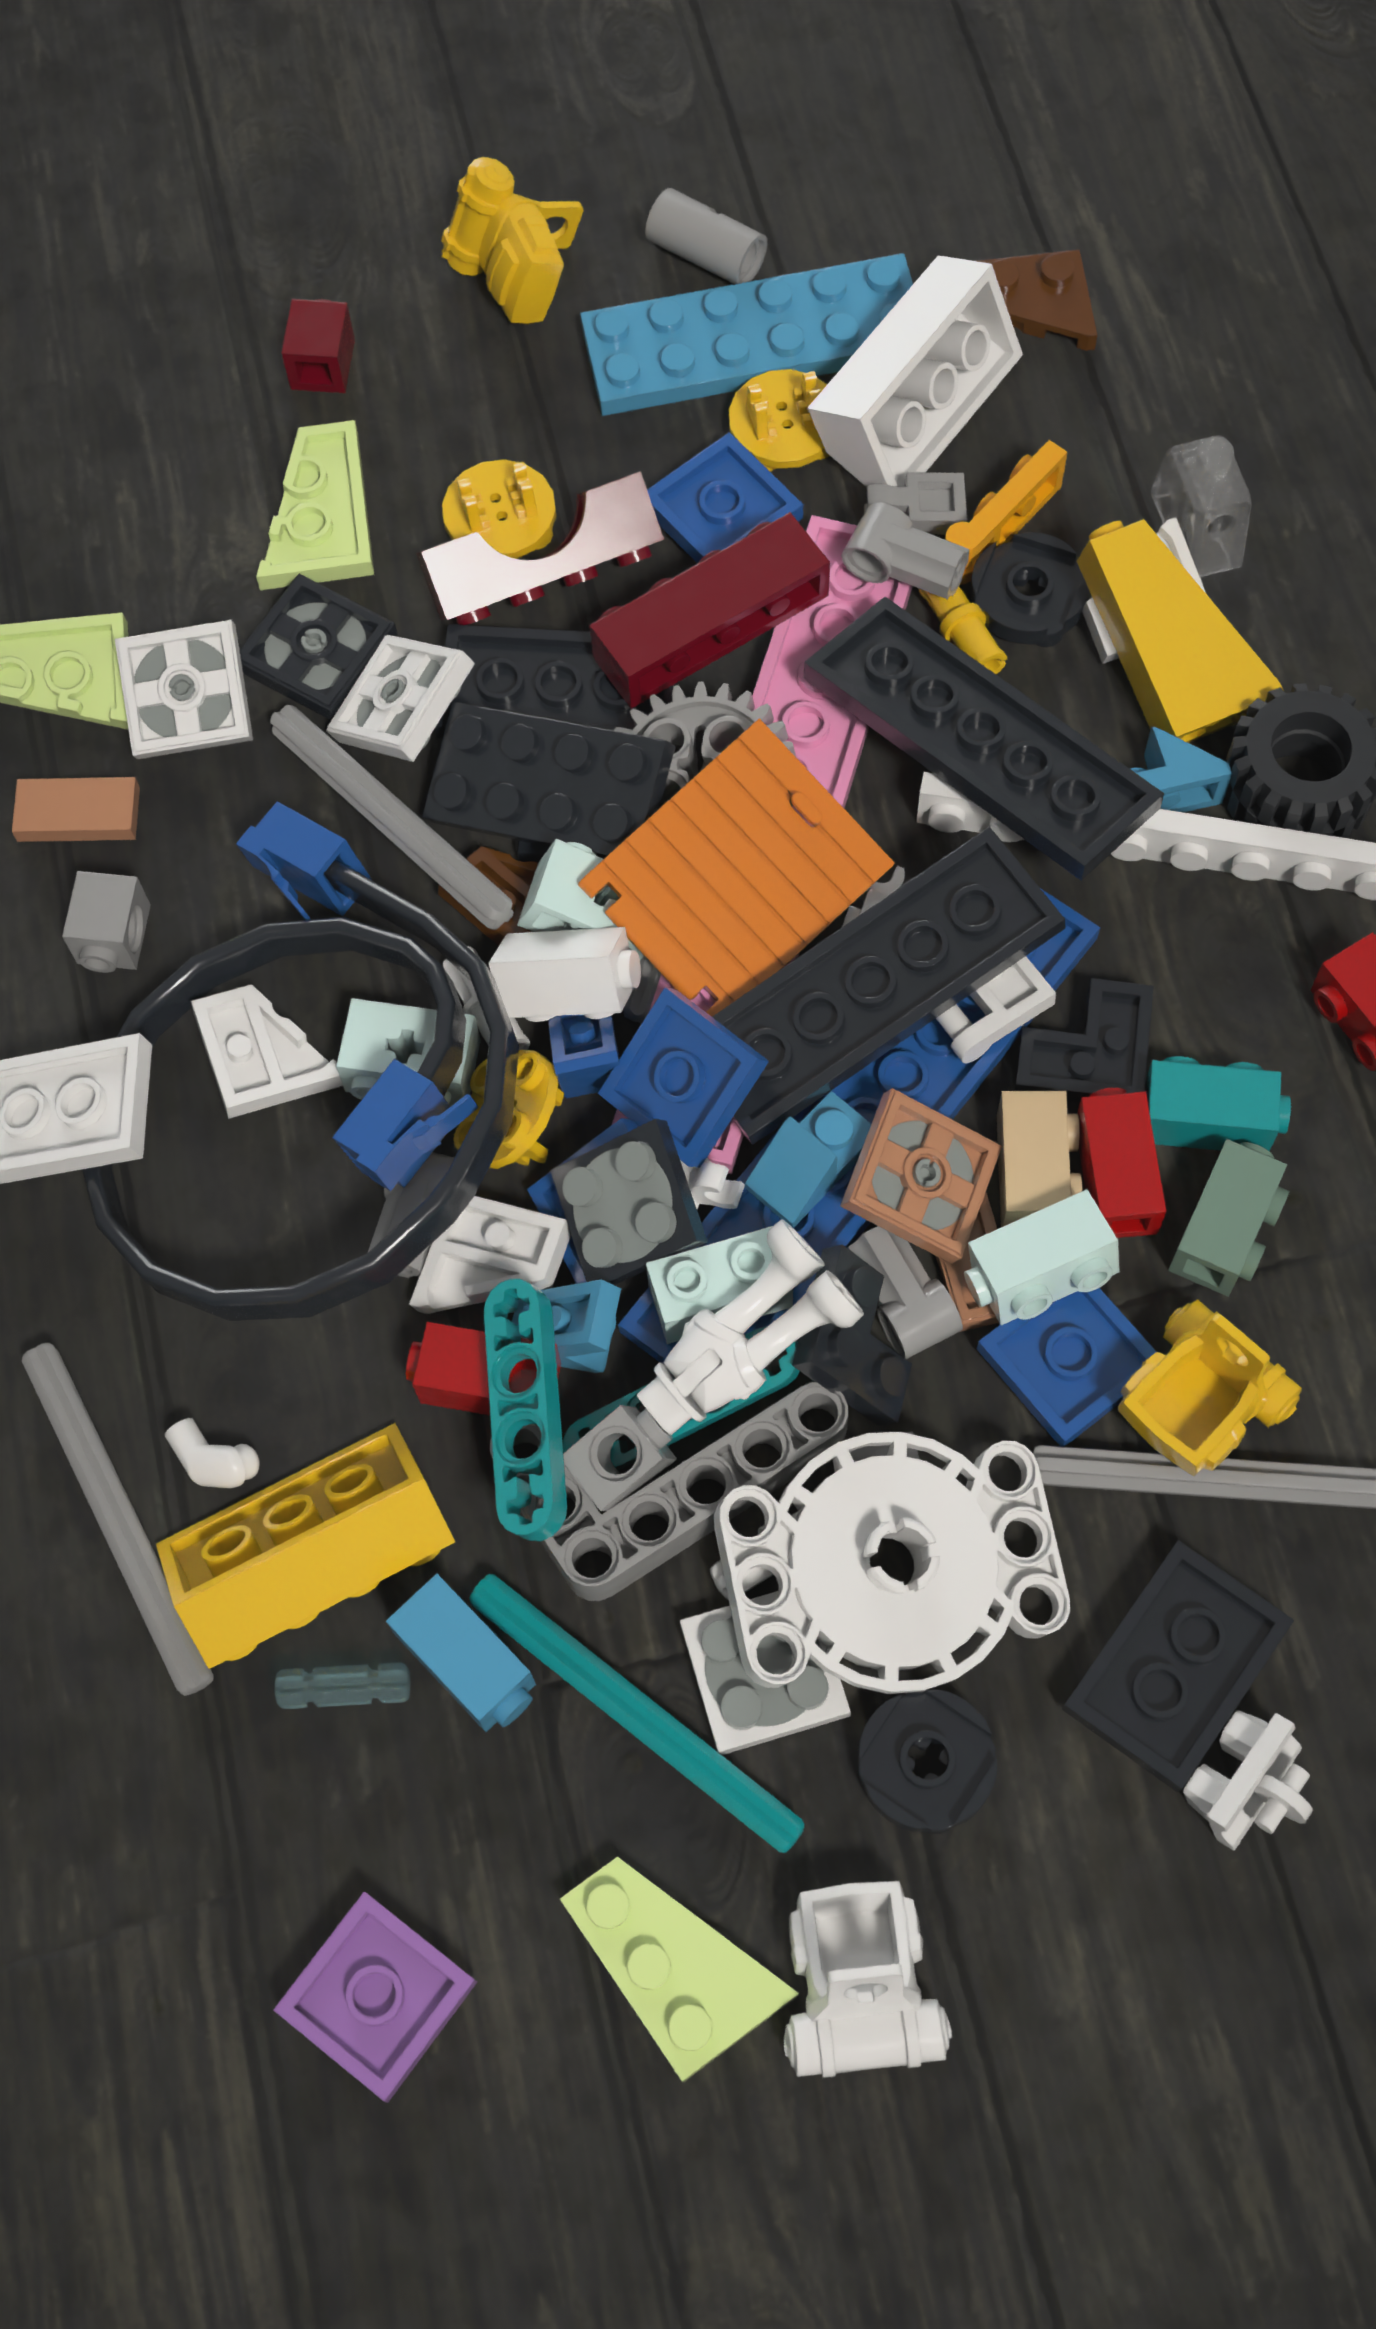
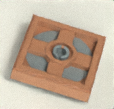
(921, 1176)

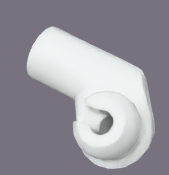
(211, 1464)

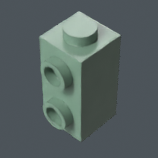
(1228, 1216)

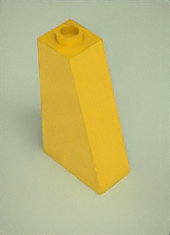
(1170, 637)

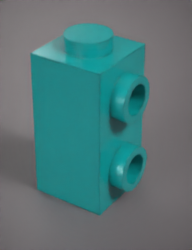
(1209, 1103)

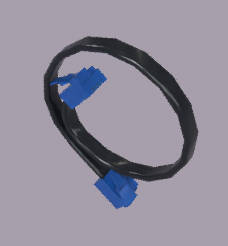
(401, 1113)

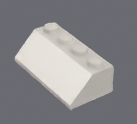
(919, 374)

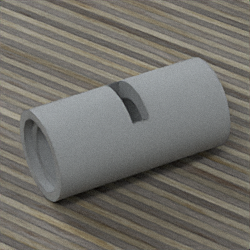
(705, 237)

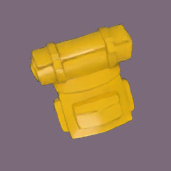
(508, 240)
(1205, 1390)

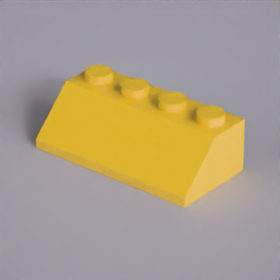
(302, 1546)

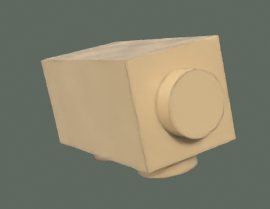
(1035, 1152)

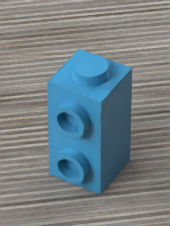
(463, 1654)

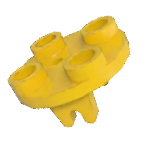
(760, 423)
(523, 500)
(533, 1104)

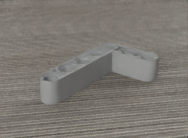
(669, 1497)

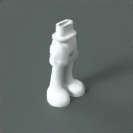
(716, 1360)

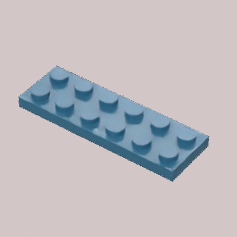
(731, 333)

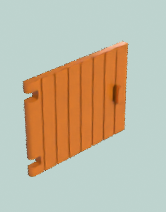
(732, 876)

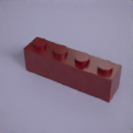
(710, 609)

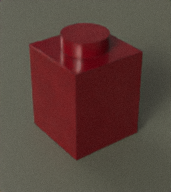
(318, 345)

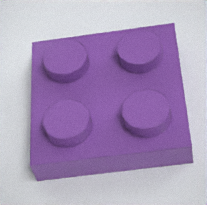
(375, 1997)

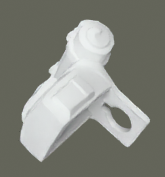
(861, 1982)

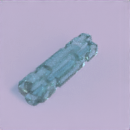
(342, 1685)

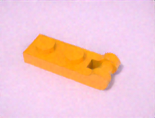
(1007, 512)

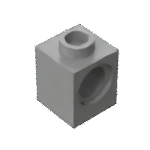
(106, 921)
(591, 1460)

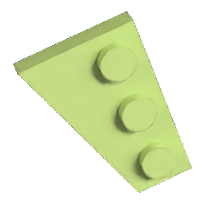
(322, 511)
(65, 667)
(673, 1968)

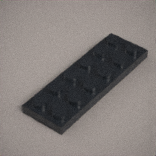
(983, 737)
(886, 976)

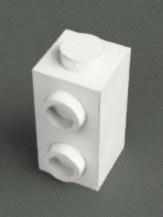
(565, 973)

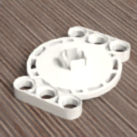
(859, 1609)

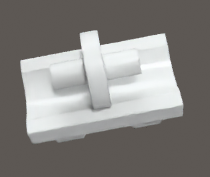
(1262, 1787)

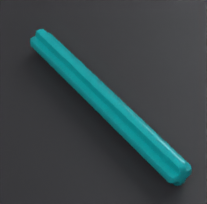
(638, 1713)

